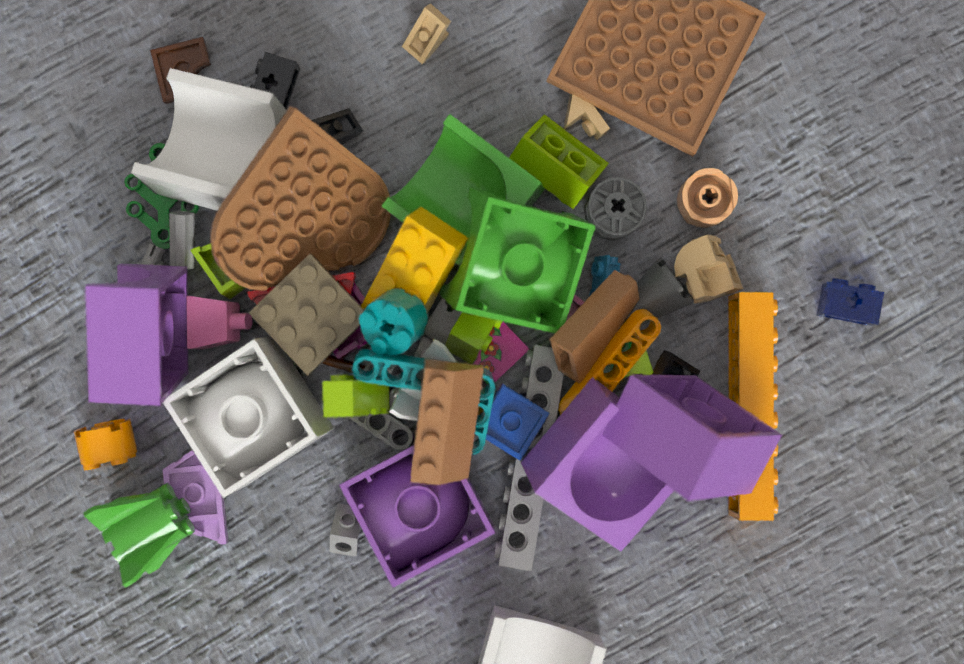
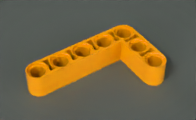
(612, 354)

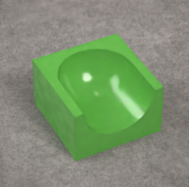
(452, 167)

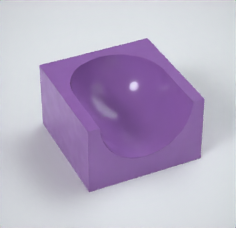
(137, 335)
(691, 436)
(591, 475)
(414, 522)

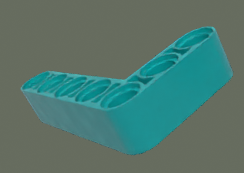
(409, 380)

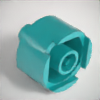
(393, 322)

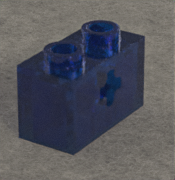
(864, 311)

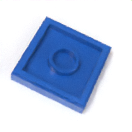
(514, 421)

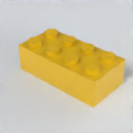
(419, 258)

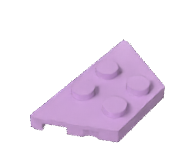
(206, 503)

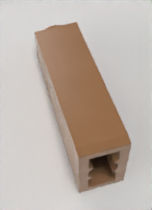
(594, 325)

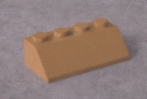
(446, 422)

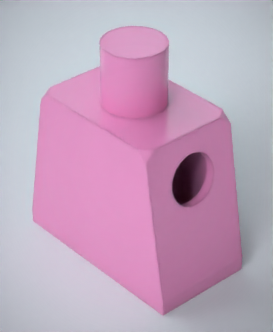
(214, 322)

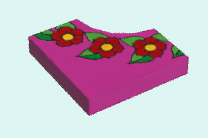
(502, 352)

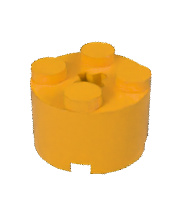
(105, 443)

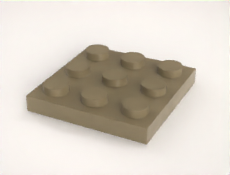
(308, 314)

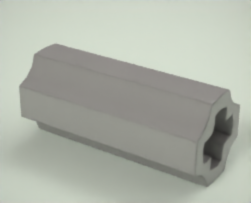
(182, 238)

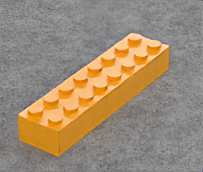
(753, 388)

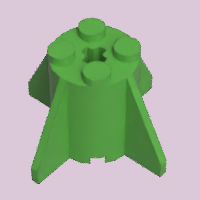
(142, 529)

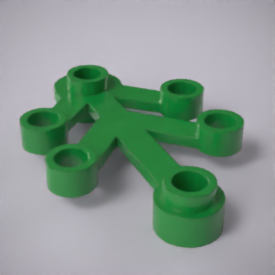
(160, 203)

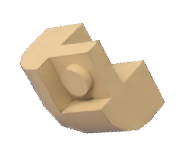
(707, 269)

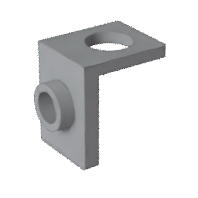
(345, 530)

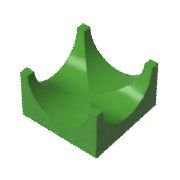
(519, 263)

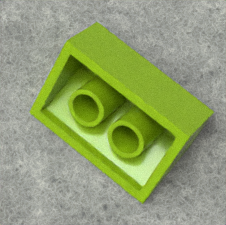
(558, 161)

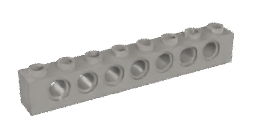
(522, 555)

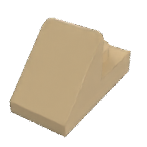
(427, 34)
(592, 121)

